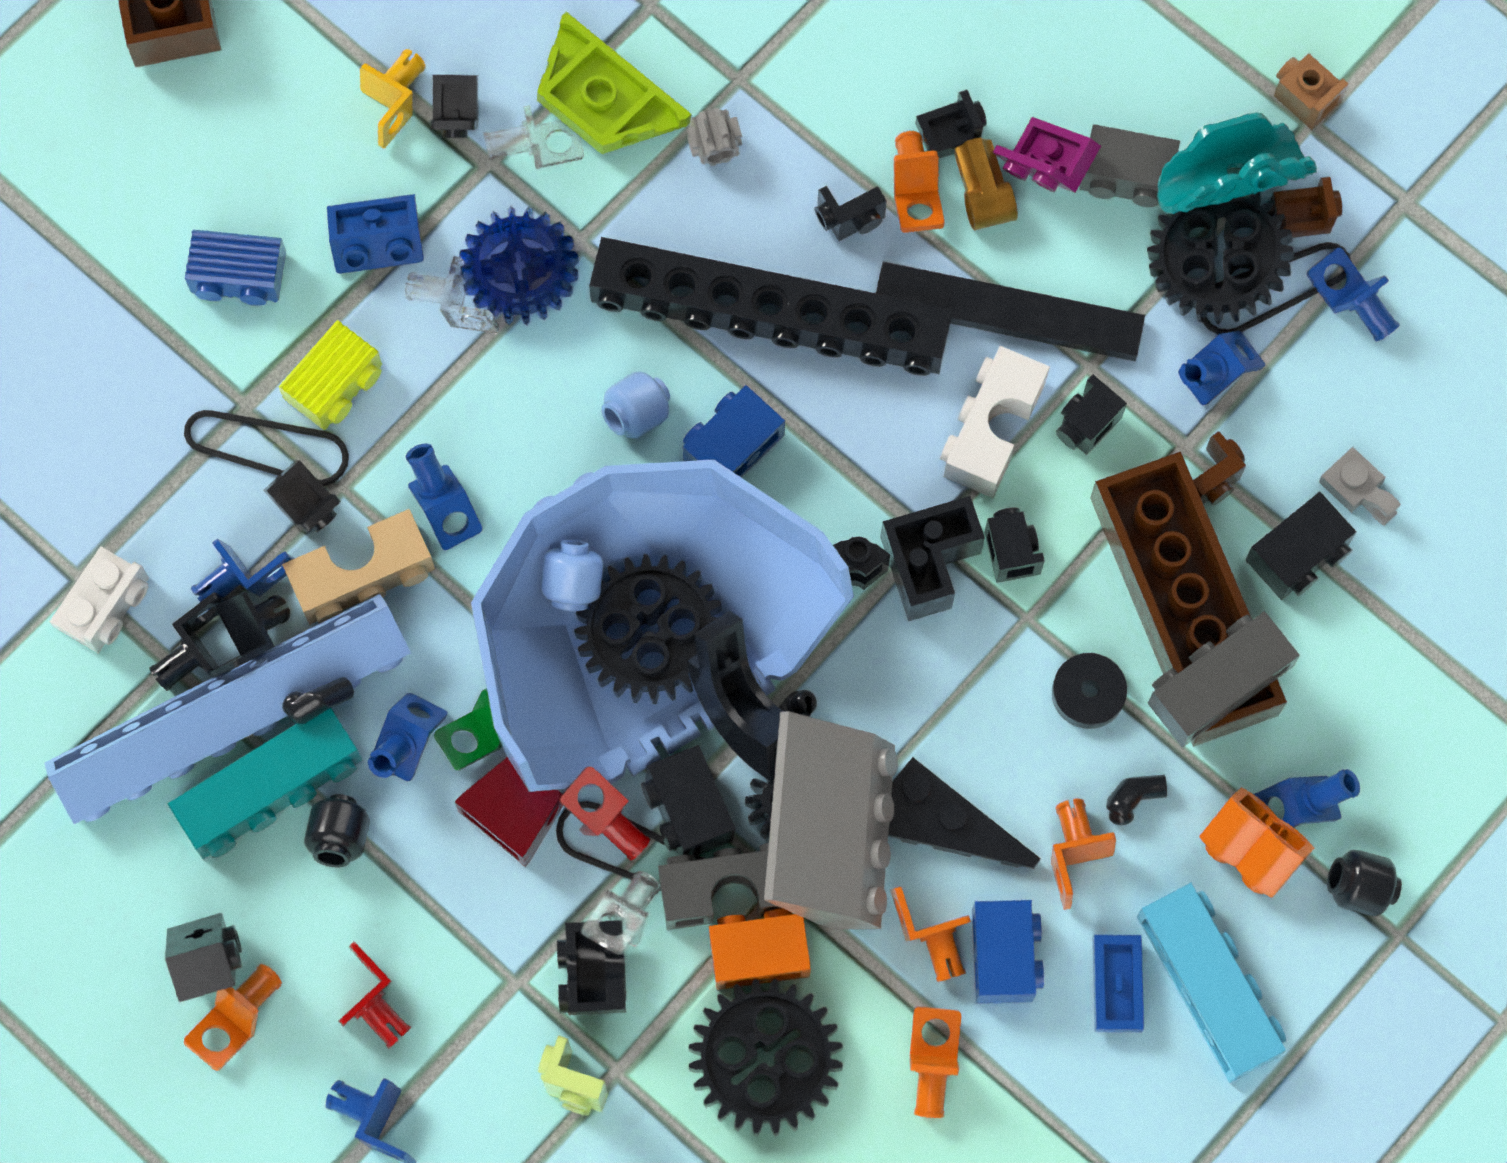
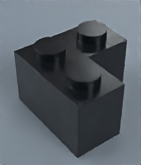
(923, 545)

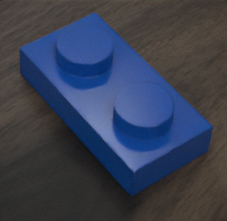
(1118, 983)

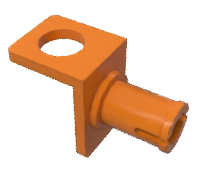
(916, 182)
(1078, 846)
(937, 937)
(235, 1014)
(933, 1062)

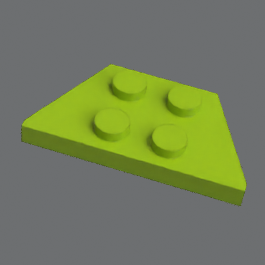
(603, 93)

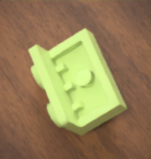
(575, 1090)

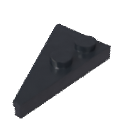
(938, 816)

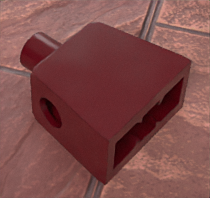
(508, 812)

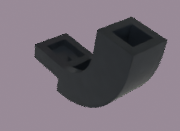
(732, 695)

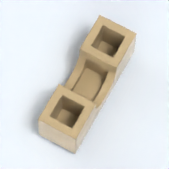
(397, 559)

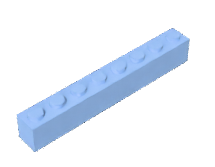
(223, 710)

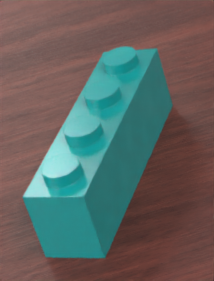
(265, 783)

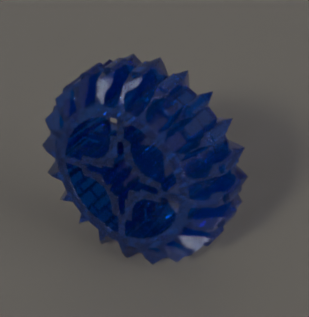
(500, 267)

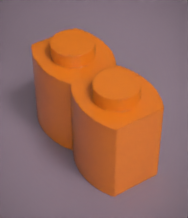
(1255, 843)

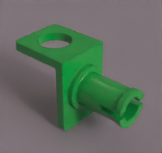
(477, 722)

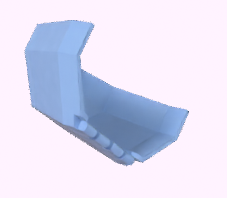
(747, 545)

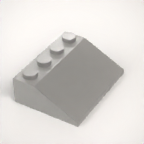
(830, 823)

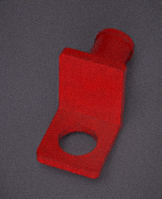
(607, 817)
(373, 1007)

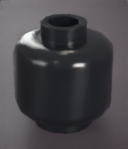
(336, 831)
(1364, 882)

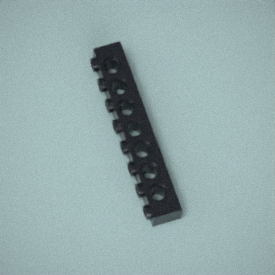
(752, 287)

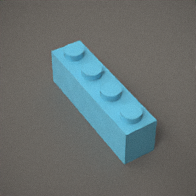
(1211, 982)

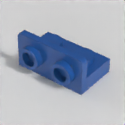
(374, 234)

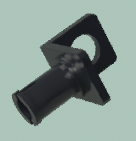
(249, 627)
(191, 651)

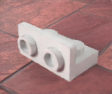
(100, 600)

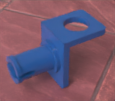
(1355, 294)
(1219, 366)
(440, 495)
(234, 573)
(404, 738)
(1313, 797)
(370, 1112)

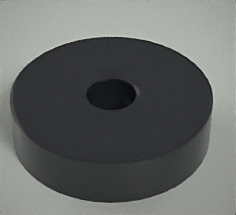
(1092, 670)

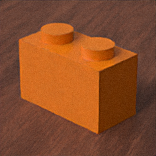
(759, 949)

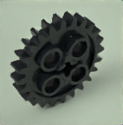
(1261, 252)
(620, 605)
(793, 1090)

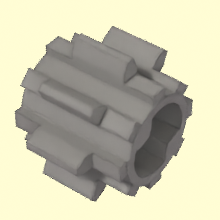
(714, 136)

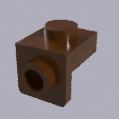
(1309, 209)
(1217, 481)

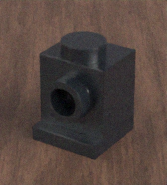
(1091, 416)
(1012, 546)

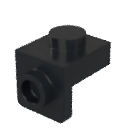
(455, 104)
(951, 125)
(854, 216)
(302, 498)

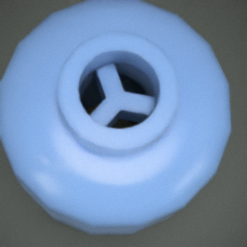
(636, 405)
(571, 575)

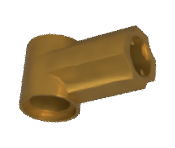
(986, 195)

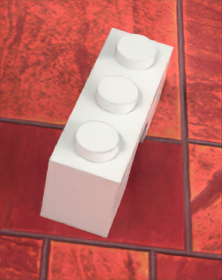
(1008, 386)

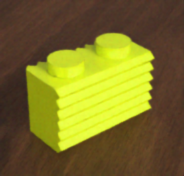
(332, 376)

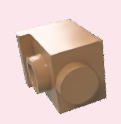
(1308, 102)

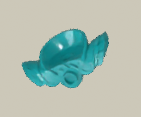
(1261, 151)

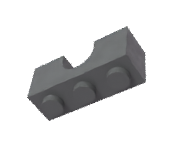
(690, 884)

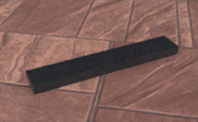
(1018, 311)

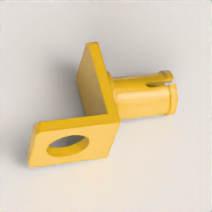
(393, 92)

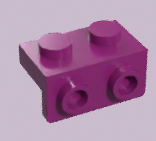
(1050, 156)

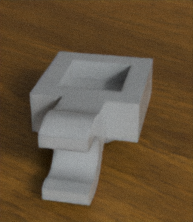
(1357, 482)

